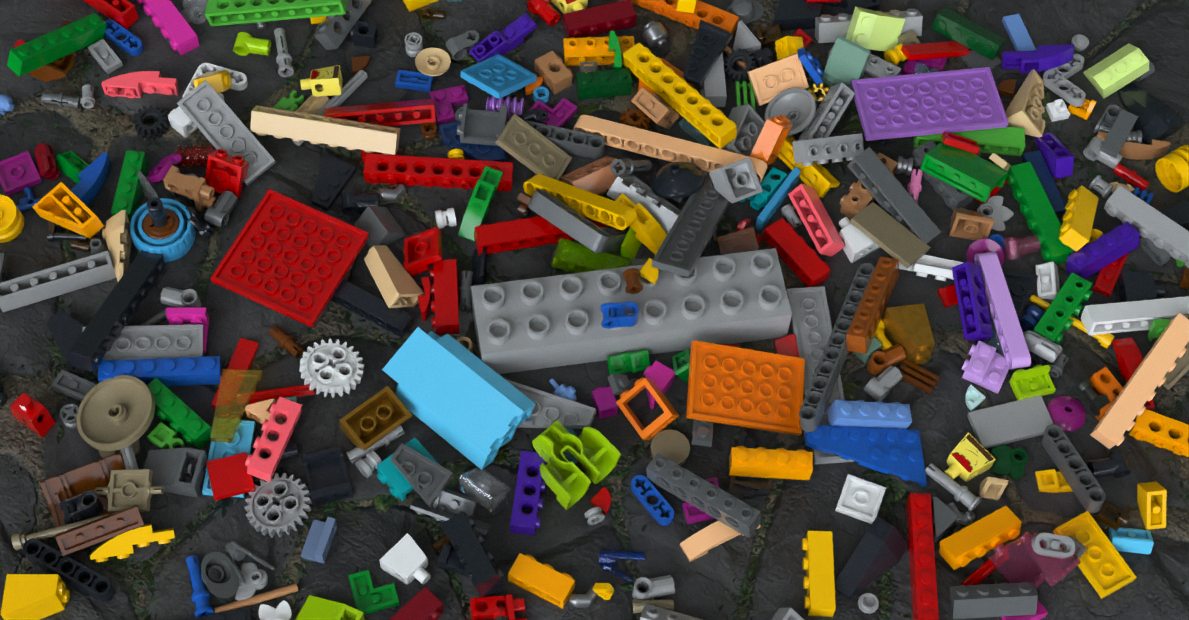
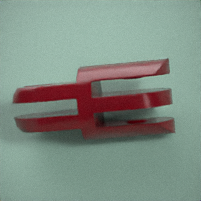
(46, 161)

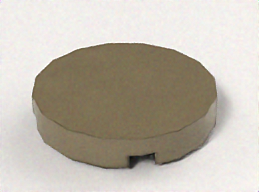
(671, 445)

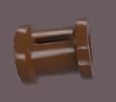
(632, 281)

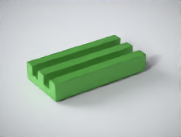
(744, 85)

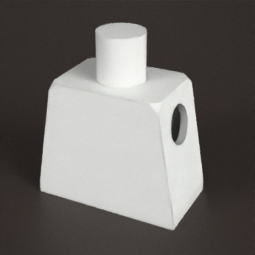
(856, 243)
(406, 561)

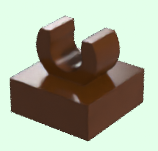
(524, 201)

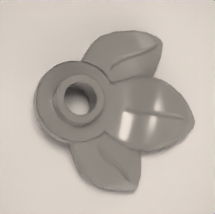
(996, 211)
(250, 574)

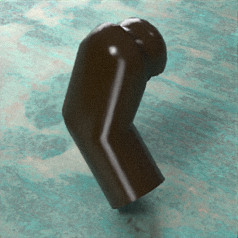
(83, 246)

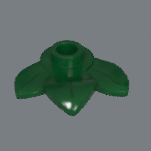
(1007, 463)

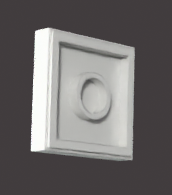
(860, 499)

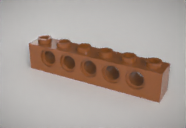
(872, 305)

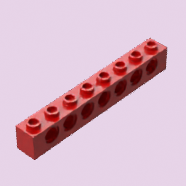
(431, 167)

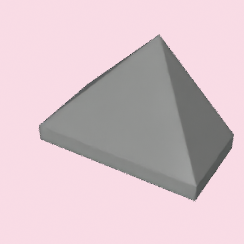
(745, 39)

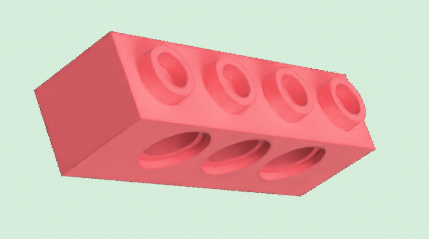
(265, 468)

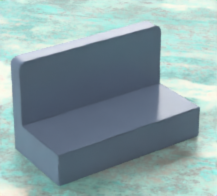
(319, 540)

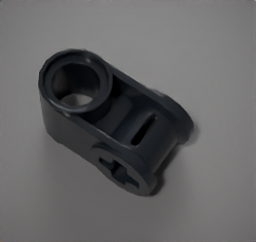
(79, 507)

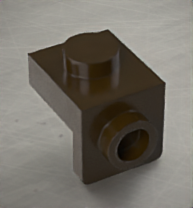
(769, 35)
(1113, 516)

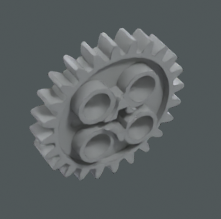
(287, 517)

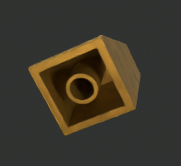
(910, 329)

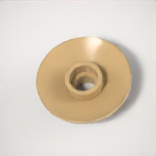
(432, 61)

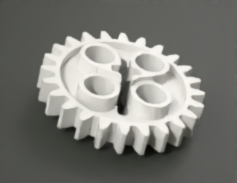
(331, 368)

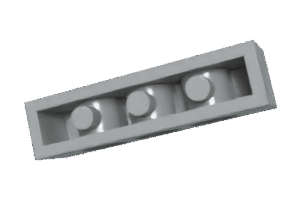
(828, 112)

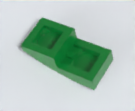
(613, 46)
(628, 361)

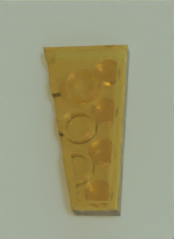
(233, 396)

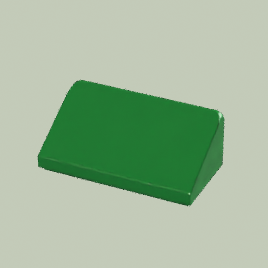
(71, 164)

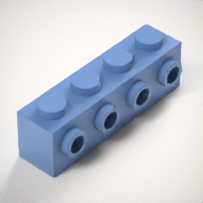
(869, 414)

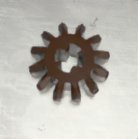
(635, 118)

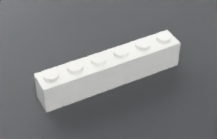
(1131, 315)

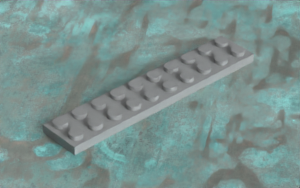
(812, 331)

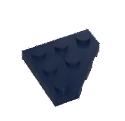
(475, 151)

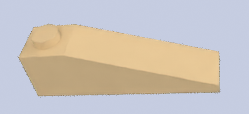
(1026, 107)
(118, 242)

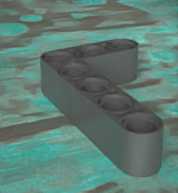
(578, 227)

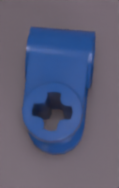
(618, 314)

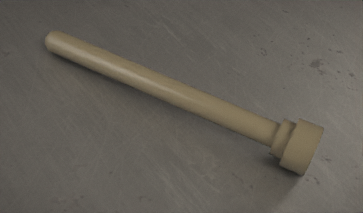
(19, 538)

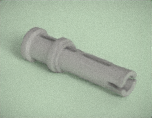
(283, 58)
(960, 492)

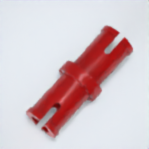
(1131, 177)

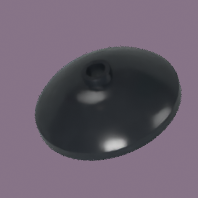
(677, 180)

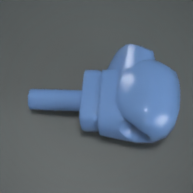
(6, 104)
(563, 391)

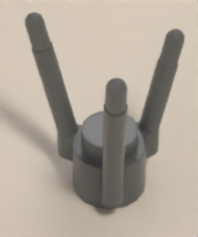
(238, 552)

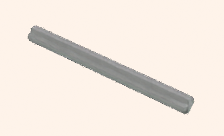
(347, 90)

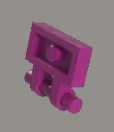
(159, 171)

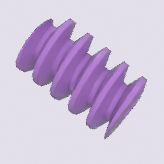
(512, 106)

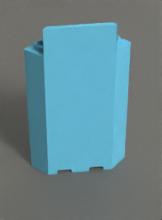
(457, 395)

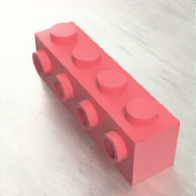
(816, 220)

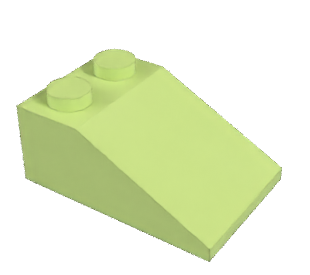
(874, 29)

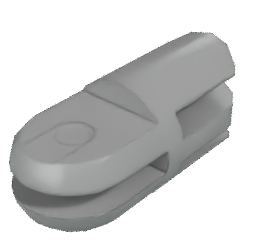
(1042, 346)

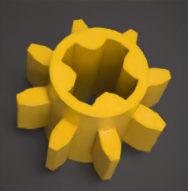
(815, 88)

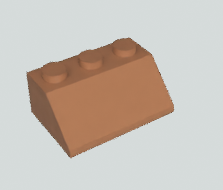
(593, 177)

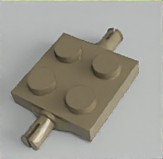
(129, 488)

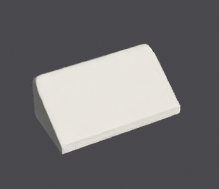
(1047, 280)

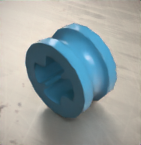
(541, 90)

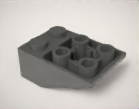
(178, 469)

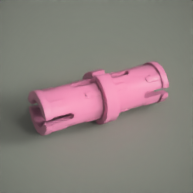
(915, 186)

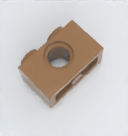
(554, 72)

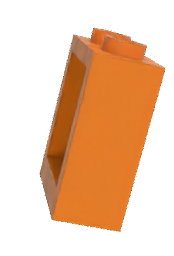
(772, 138)
(657, 425)

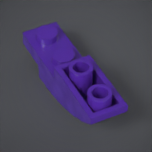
(505, 40)
(1042, 59)

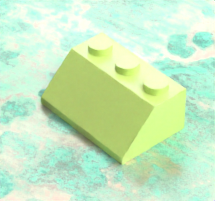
(1117, 70)

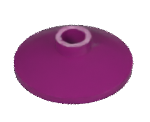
(984, 246)
(1066, 420)

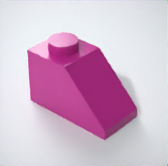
(662, 377)

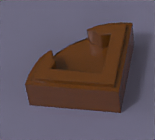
(359, 63)
(1007, 87)

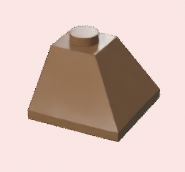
(970, 224)

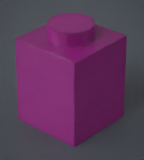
(604, 402)

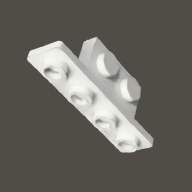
(933, 266)

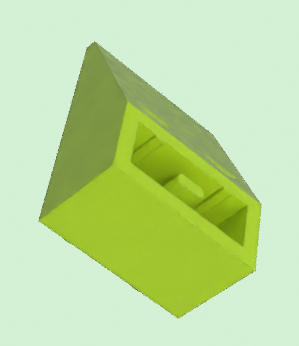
(323, 609)

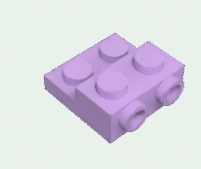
(985, 367)

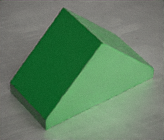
(681, 365)

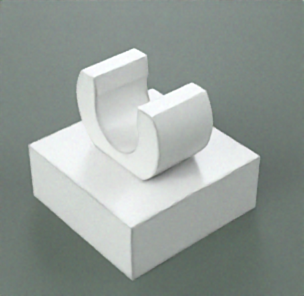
(1057, 110)

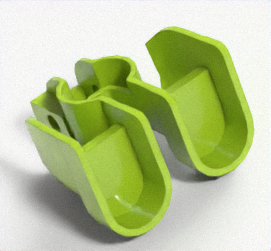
(564, 477)

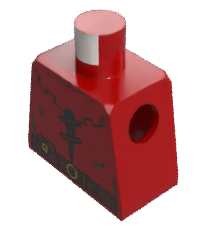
(27, 410)

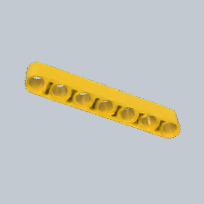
(584, 202)

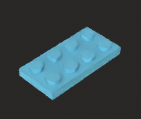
(241, 443)

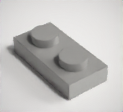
(105, 56)

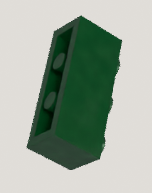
(603, 84)

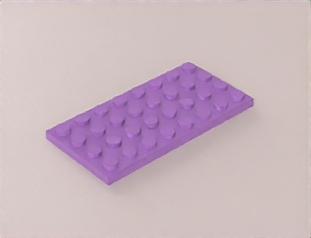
(928, 103)

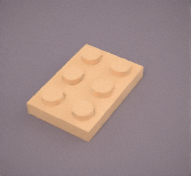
(776, 77)

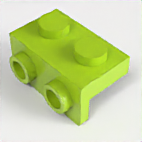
(1032, 382)

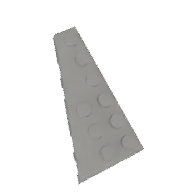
(551, 408)

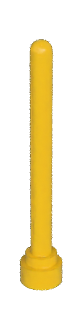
(1104, 339)

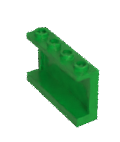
(964, 170)

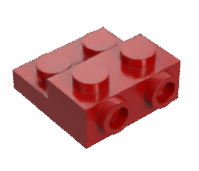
(226, 172)
(422, 250)

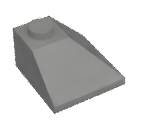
(736, 180)

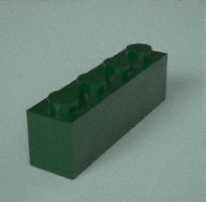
(968, 33)

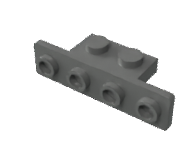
(448, 505)

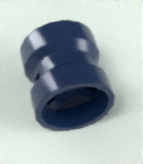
(1031, 318)

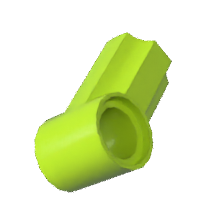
(247, 44)

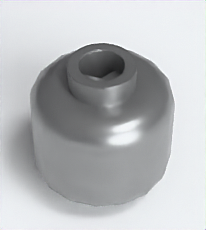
(655, 34)

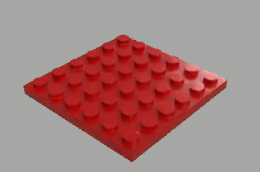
(290, 257)

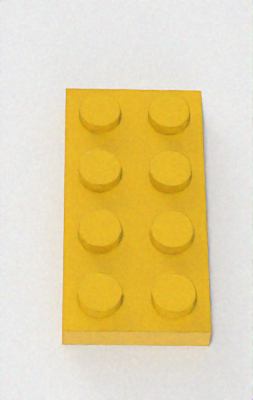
(1101, 561)

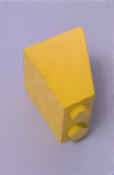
(33, 596)

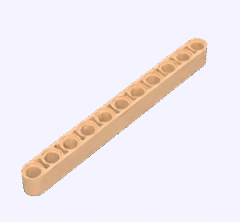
(663, 146)

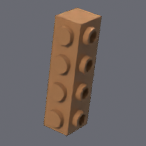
(859, 196)

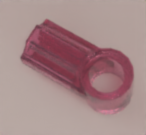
(1015, 246)

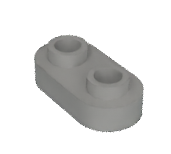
(1051, 545)

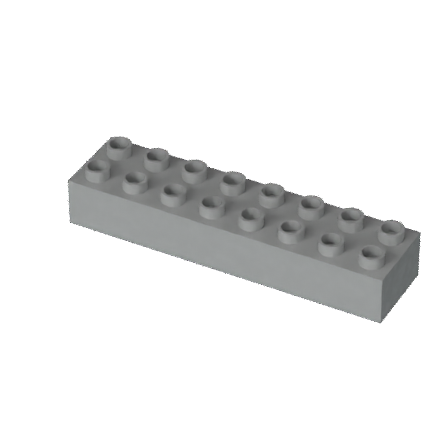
(560, 317)

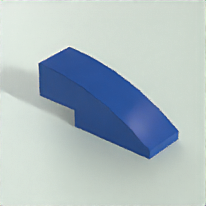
(92, 179)

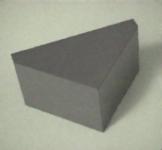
(942, 518)

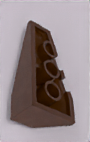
(56, 69)

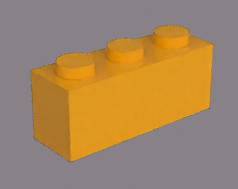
(541, 580)

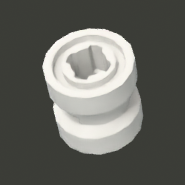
(445, 218)

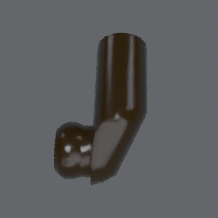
(427, 13)
(437, 546)

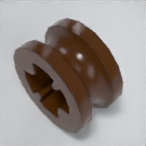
(431, 133)

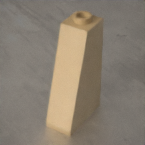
(391, 278)

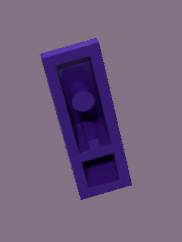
(1056, 155)

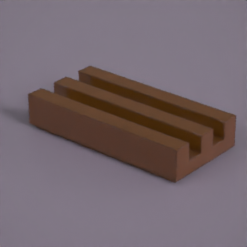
(920, 374)

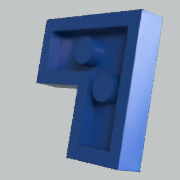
(811, 64)

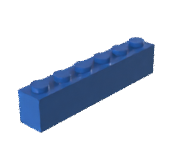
(168, 371)

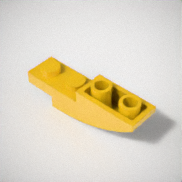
(646, 227)
(123, 544)

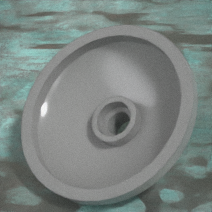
(796, 105)

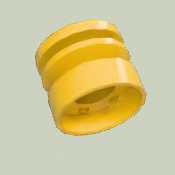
(1174, 169)

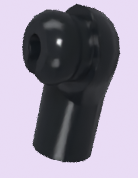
(535, 114)

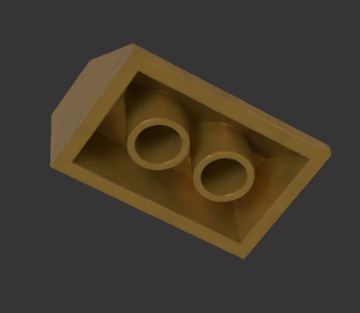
(374, 419)

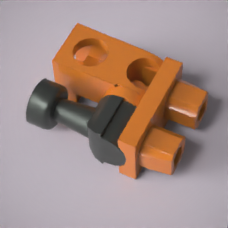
(1107, 387)

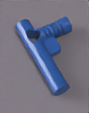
(25, 203)

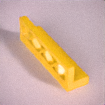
(812, 175)

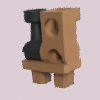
(189, 187)

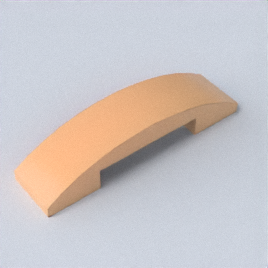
(706, 539)

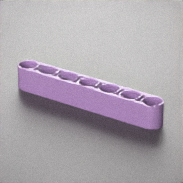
(1003, 311)

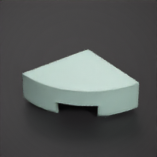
(973, 398)

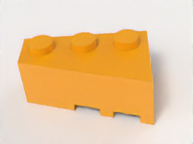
(68, 211)

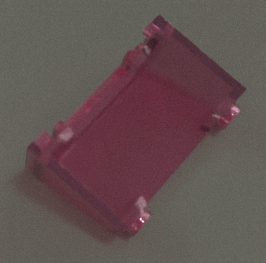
(1022, 564)

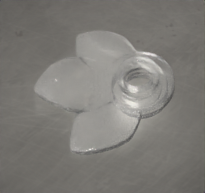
(192, 9)

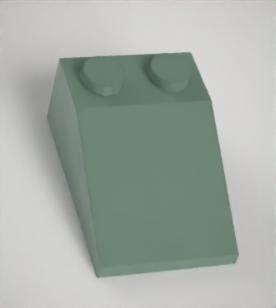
(845, 63)

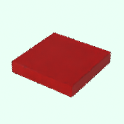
(230, 476)

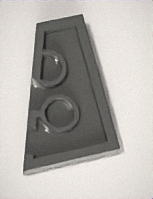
(421, 473)

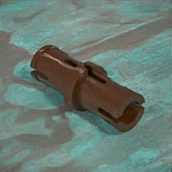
(286, 341)

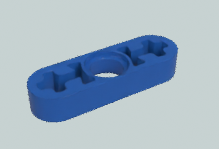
(124, 44)
(665, 508)

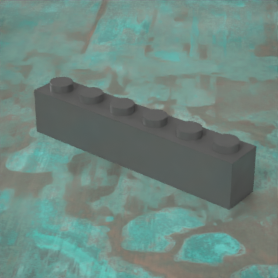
(892, 195)

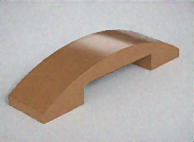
(1141, 151)

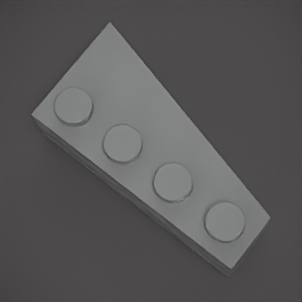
(639, 192)

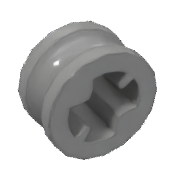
(594, 515)

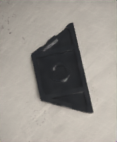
(749, 487)

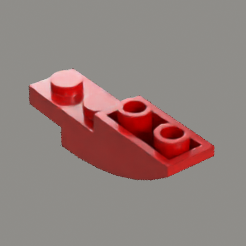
(1128, 360)

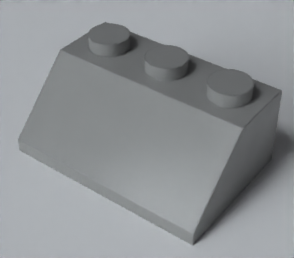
(749, 127)

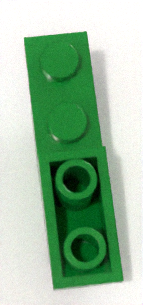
(480, 202)

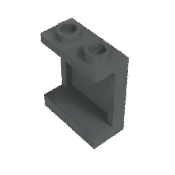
(481, 125)

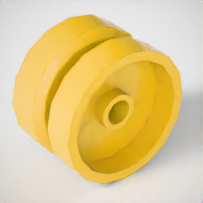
(10, 219)

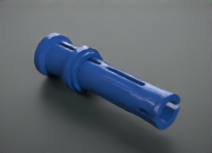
(200, 594)

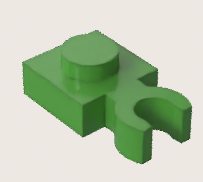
(290, 104)
(1157, 327)
(164, 436)

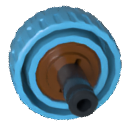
(163, 228)

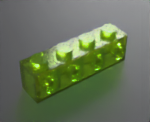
(579, 258)

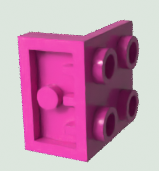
(190, 316)

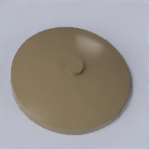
(115, 413)

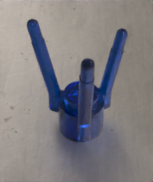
(609, 558)

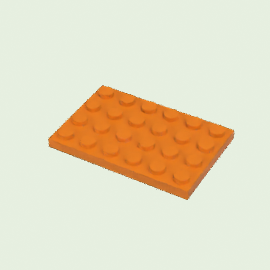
(745, 387)

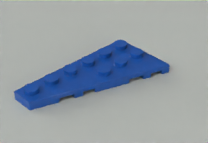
(876, 448)

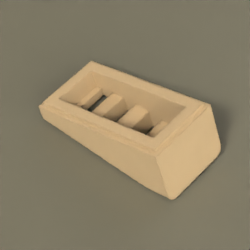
(992, 488)

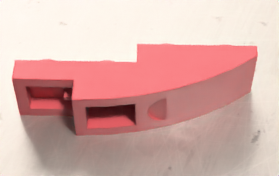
(134, 83)

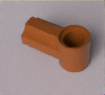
(885, 358)

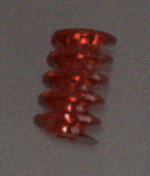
(194, 155)

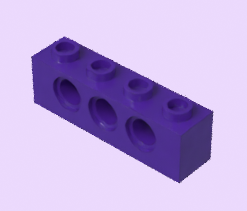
(972, 302)
(521, 522)

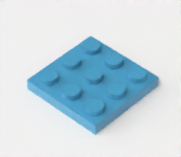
(498, 76)

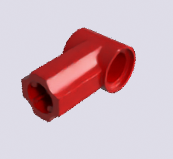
(544, 10)

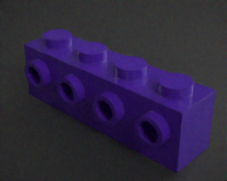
(1103, 251)

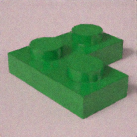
(369, 598)

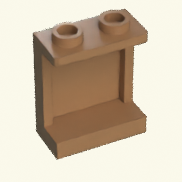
(655, 108)

